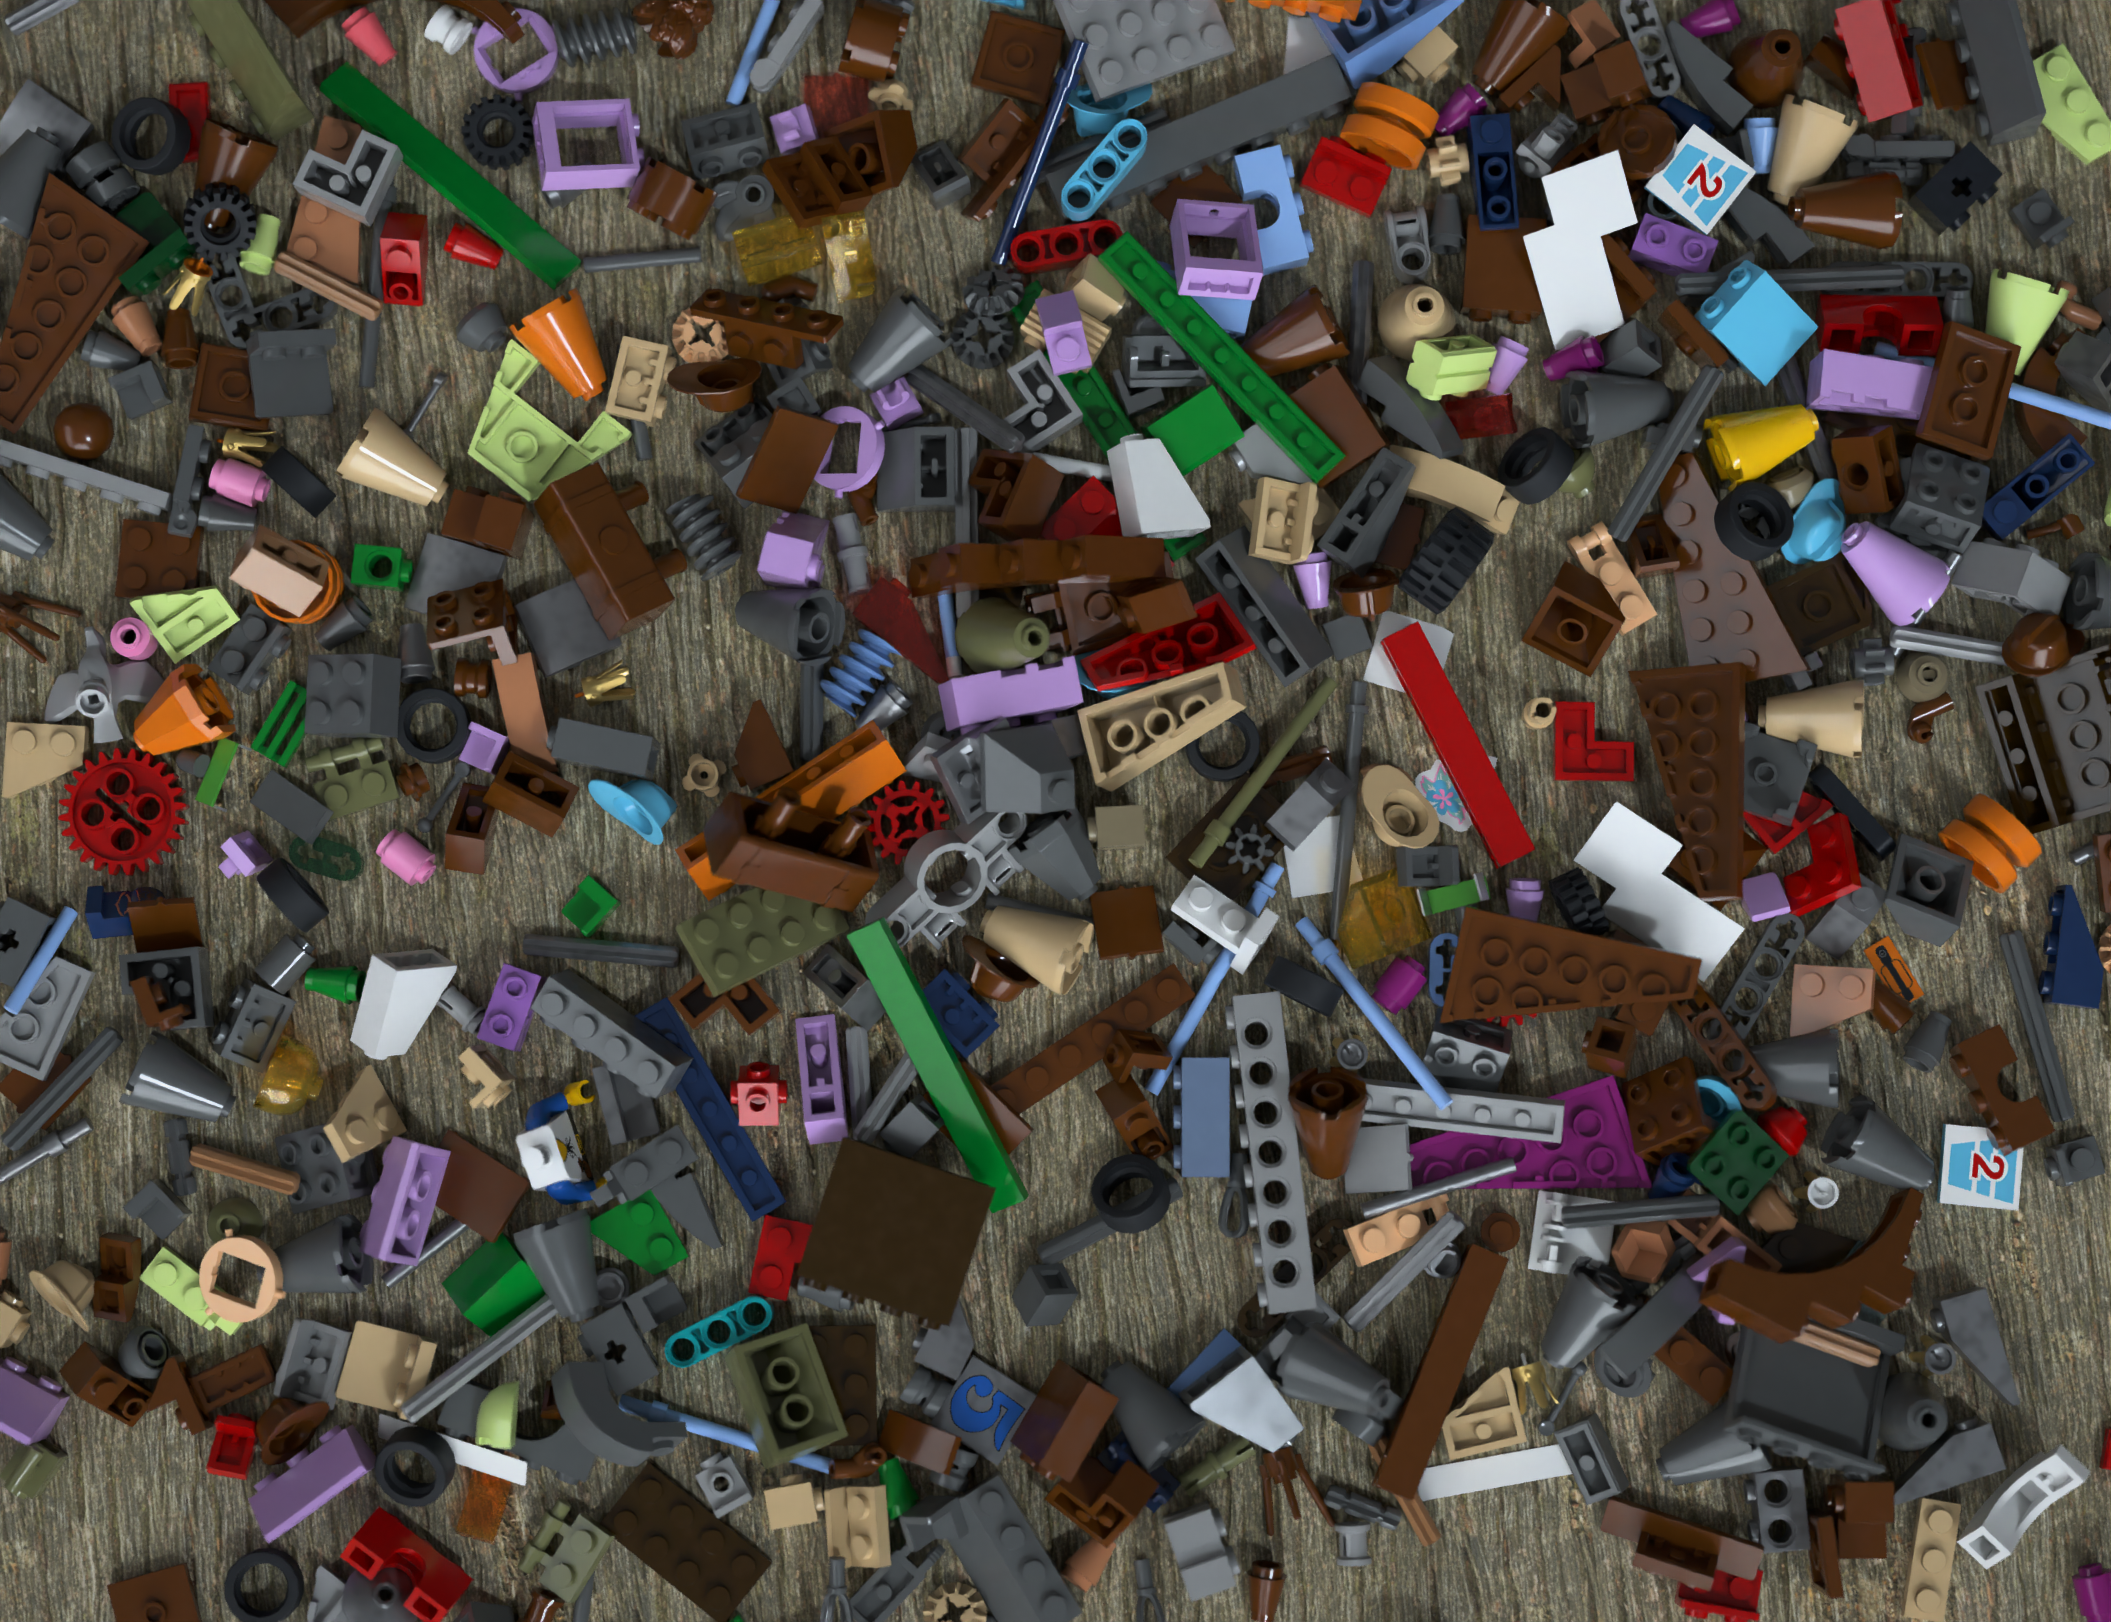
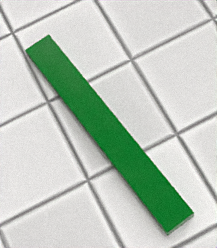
(451, 176)
(1221, 358)
(1101, 414)
(936, 1062)

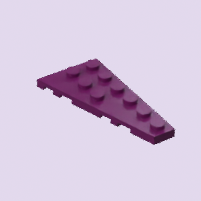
(1592, 1152)

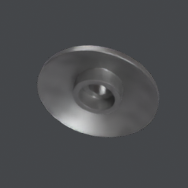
(362, 1602)

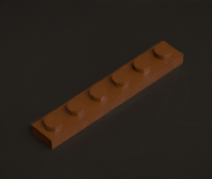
(1089, 1041)

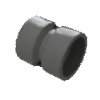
(99, 172)
(1368, 1427)

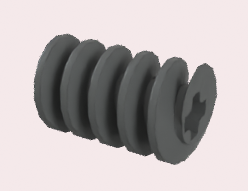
(596, 37)
(704, 535)

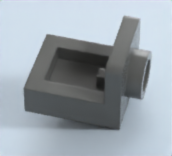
(1428, 866)

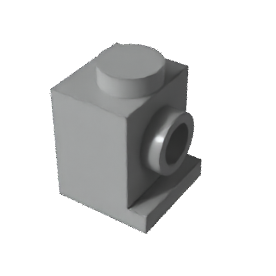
(739, 1488)

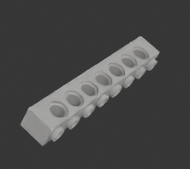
(1267, 1012)

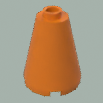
(564, 345)

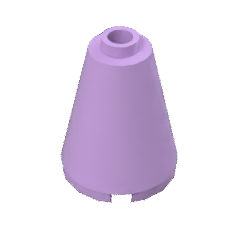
(1894, 571)

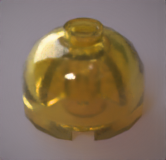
(289, 1079)

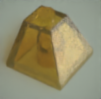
(1380, 919)

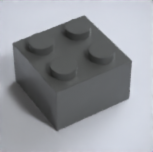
(352, 696)

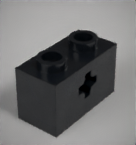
(1972, 173)

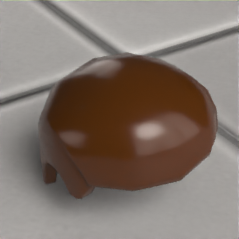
(83, 431)

